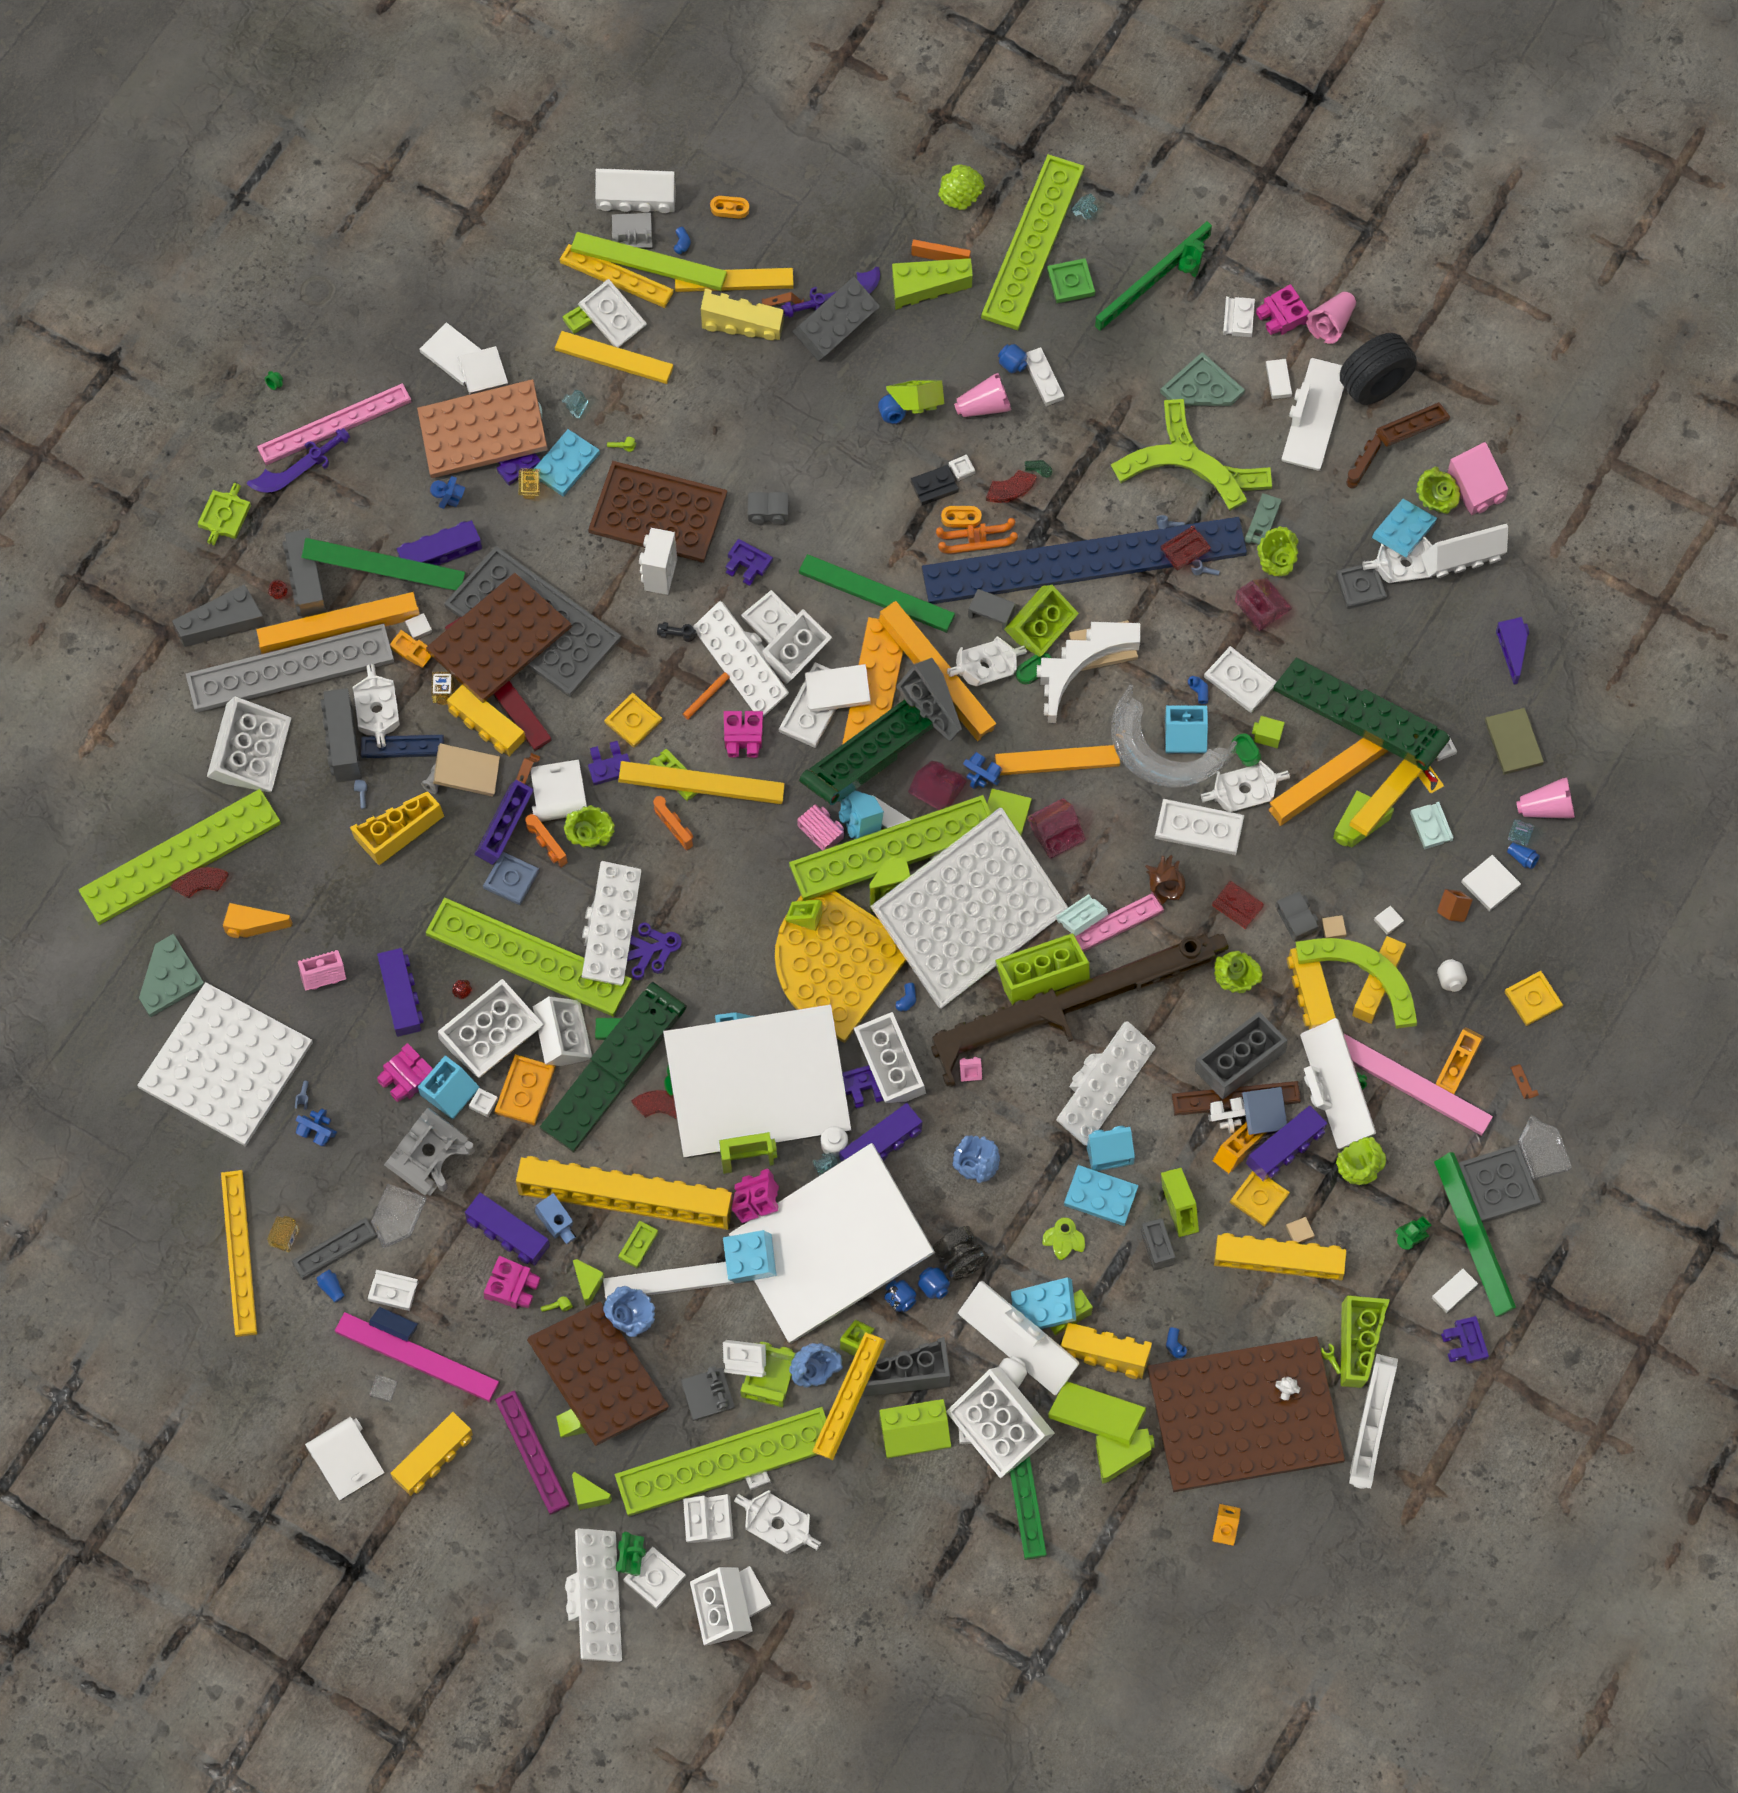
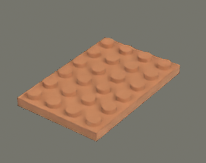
(482, 428)

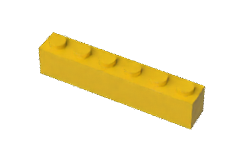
(1280, 1257)

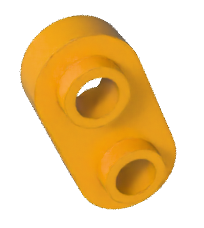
(730, 207)
(961, 516)

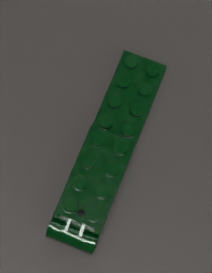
(1363, 713)
(866, 753)
(613, 1066)

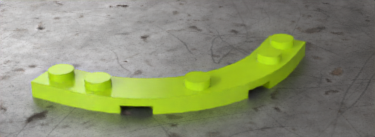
(1179, 435)
(1182, 457)
(1369, 960)

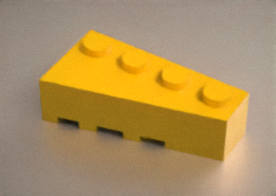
(397, 827)
(1107, 1350)

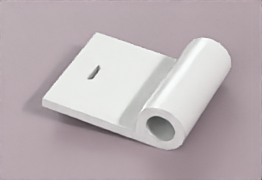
(557, 790)
(342, 1455)

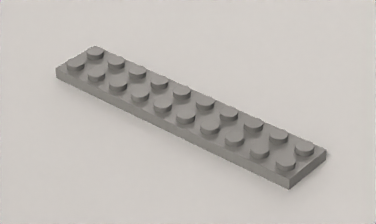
(289, 667)

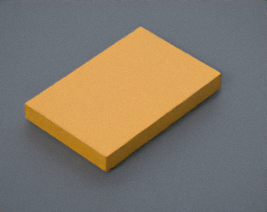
(524, 1089)

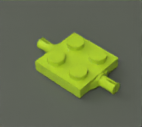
(224, 514)

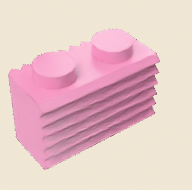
(820, 827)
(321, 970)

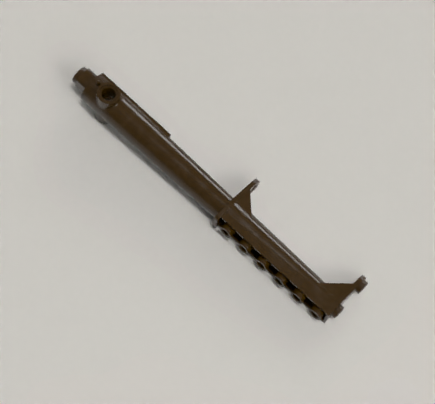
(1051, 1007)

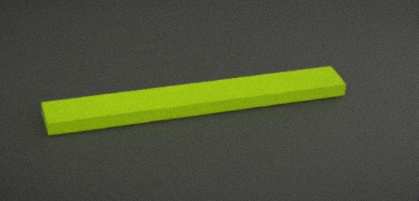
(648, 261)

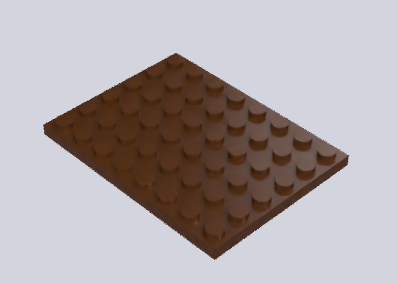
(1228, 1419)

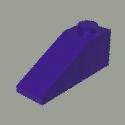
(1513, 638)

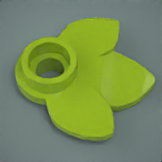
(1064, 1241)

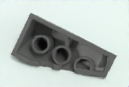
(927, 690)

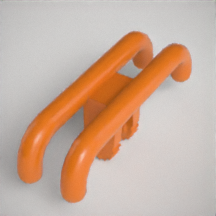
(977, 537)

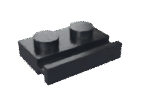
(934, 485)

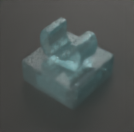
(1083, 205)
(576, 403)
(1520, 832)
(825, 1163)

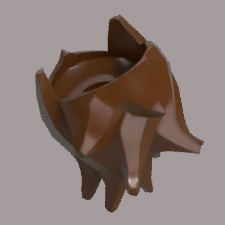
(1166, 880)

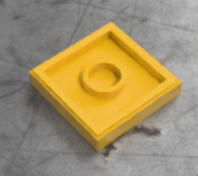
(633, 720)
(1533, 998)
(1259, 1198)

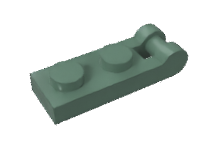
(1263, 518)

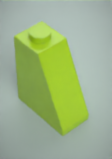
(1348, 836)
(1180, 1202)
(1118, 1457)

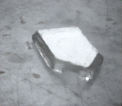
(1543, 1149)
(397, 1215)

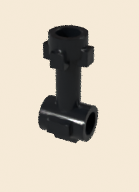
(687, 631)

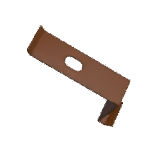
(781, 299)
(526, 767)
(1524, 1086)

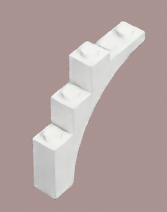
(1101, 640)
(1372, 1421)

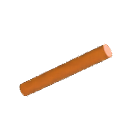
(706, 695)

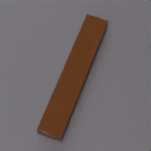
(1199, 1101)

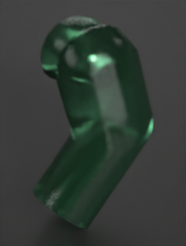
(1040, 467)

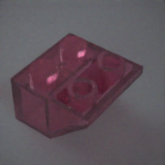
(1261, 602)
(937, 785)
(1057, 827)

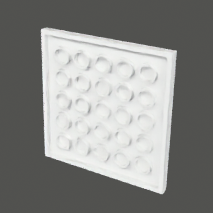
(225, 1064)

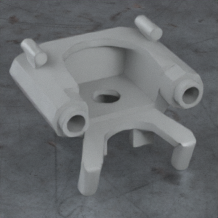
(414, 1166)

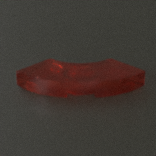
(1012, 488)
(198, 880)
(655, 1102)

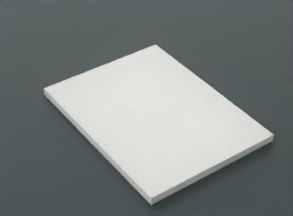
(969, 907)
(757, 1078)
(837, 1242)

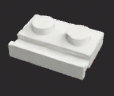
(1239, 316)
(393, 1290)
(744, 1358)

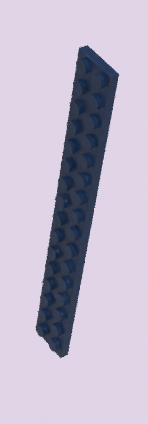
(1073, 561)

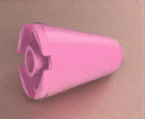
(1331, 317)
(984, 399)
(1548, 801)

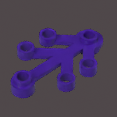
(647, 950)

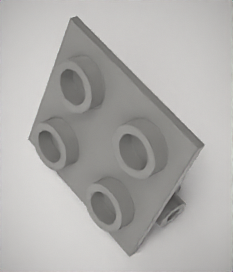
(632, 229)

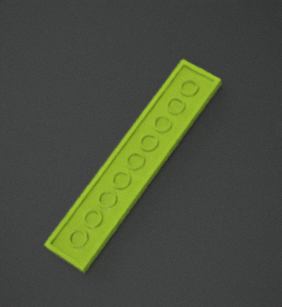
(1032, 242)
(178, 855)
(865, 856)
(523, 955)
(720, 1462)

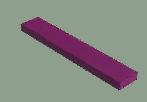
(532, 1452)

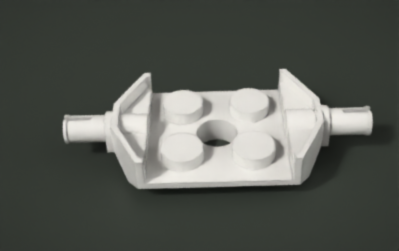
(1390, 567)
(998, 656)
(374, 692)
(1258, 778)
(765, 1509)

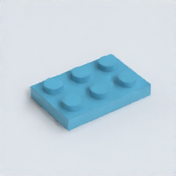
(566, 462)
(1404, 528)
(1101, 1195)
(1046, 1303)

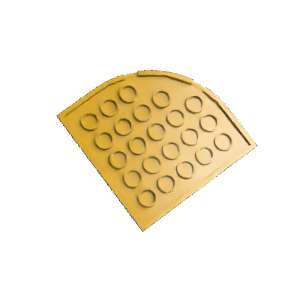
(838, 964)

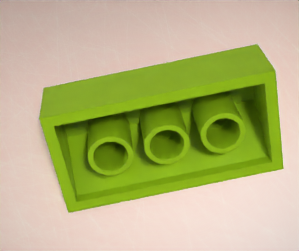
(1042, 968)

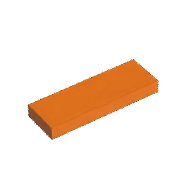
(937, 251)

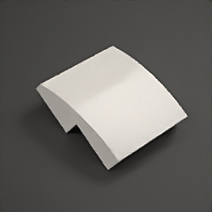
(708, 1518)

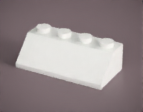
(635, 190)
(1466, 551)
(890, 1059)

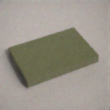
(1514, 741)

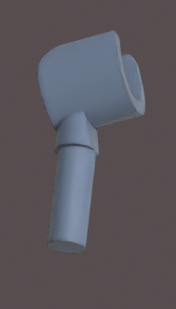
(1162, 522)
(1197, 571)
(361, 787)
(302, 1098)

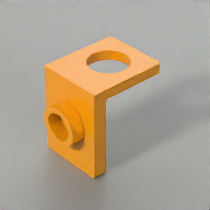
(1226, 1525)

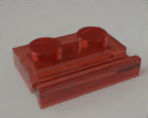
(1185, 548)
(1238, 904)

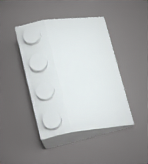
(248, 745)
(489, 1029)
(999, 1421)

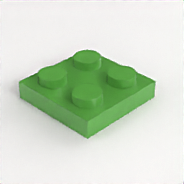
(1071, 280)

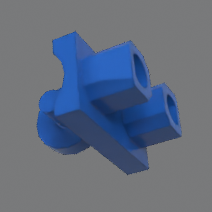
(449, 492)
(975, 764)
(323, 1132)

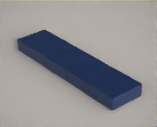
(402, 746)

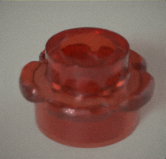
(277, 584)
(461, 989)

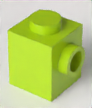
(1268, 731)

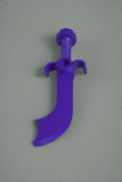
(868, 280)
(275, 481)

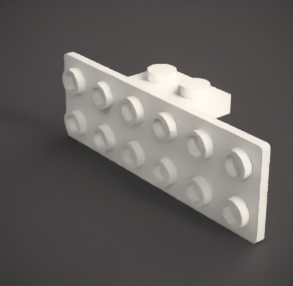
(1313, 415)
(741, 658)
(610, 923)
(1104, 1081)
(1336, 1084)
(1018, 1337)
(595, 1595)

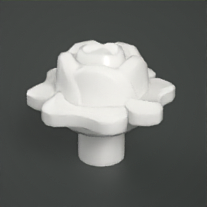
(1287, 1387)

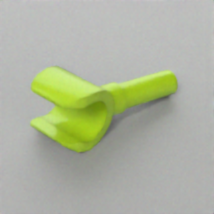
(628, 445)
(563, 1302)
(1330, 1356)

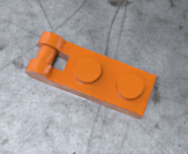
(673, 822)
(545, 839)

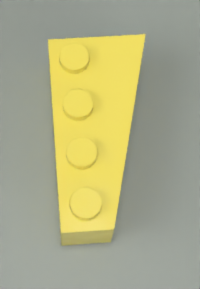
(740, 317)

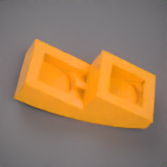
(410, 649)

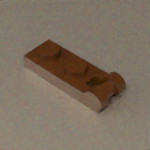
(1363, 462)

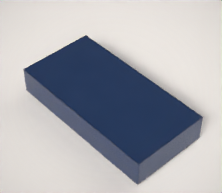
(393, 1324)

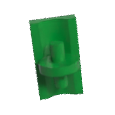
(1191, 257)
(1413, 1233)
(631, 1554)

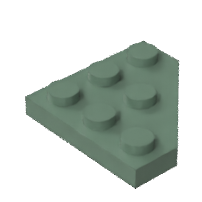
(1203, 385)
(168, 977)

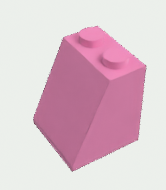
(1478, 479)

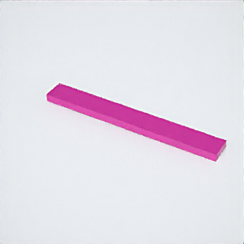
(417, 1357)

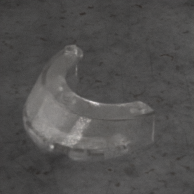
(1148, 765)

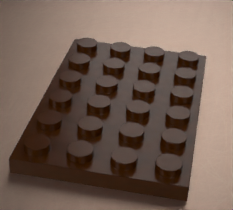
(645, 499)
(498, 637)
(597, 1373)

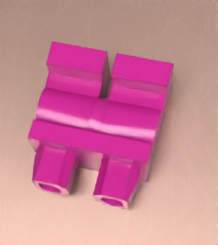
(1284, 310)
(741, 735)
(406, 1072)
(755, 1196)
(509, 1283)

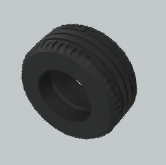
(1378, 368)

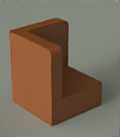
(1454, 905)

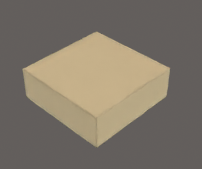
(1334, 927)
(1300, 1230)

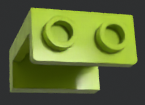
(746, 1147)
(774, 1385)

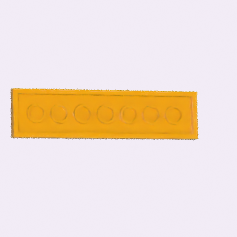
(883, 665)

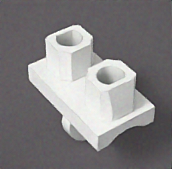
(1218, 1113)

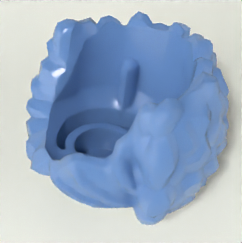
(976, 1158)
(629, 1310)
(815, 1365)

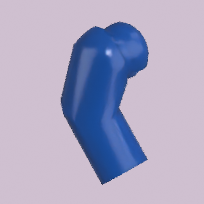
(683, 242)
(1199, 687)
(908, 1000)
(1173, 1345)

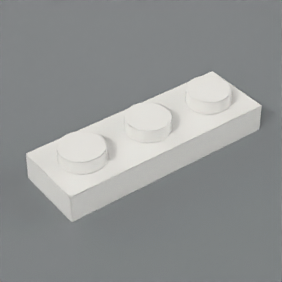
(1043, 377)

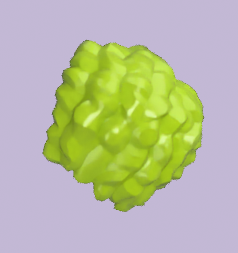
(961, 187)
(1432, 491)
(1278, 551)
(592, 824)
(1240, 976)
(1361, 1161)

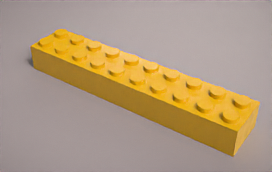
(625, 1192)

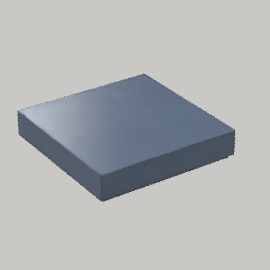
(511, 878)
(1264, 1110)

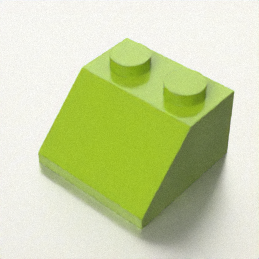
(918, 394)

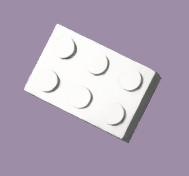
(658, 561)

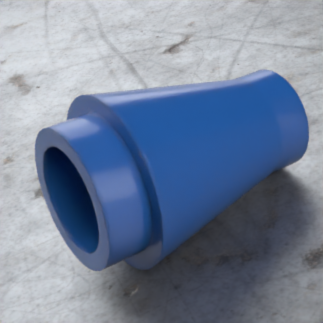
(1525, 856)
(330, 1285)

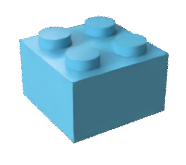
(749, 1256)

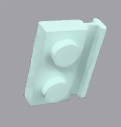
(1431, 825)
(1082, 915)

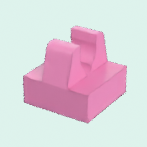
(970, 1069)

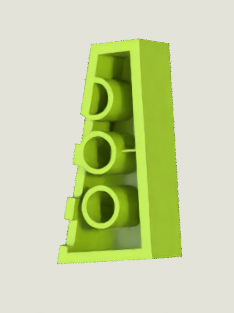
(929, 279)
(1359, 1337)

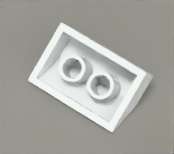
(795, 646)
(564, 1031)
(721, 1605)

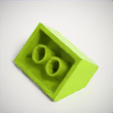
(1041, 620)
(889, 876)
(915, 1428)

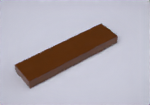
(1412, 424)

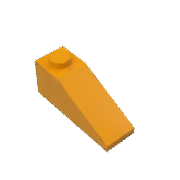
(250, 921)
(1459, 1060)
(1236, 1148)

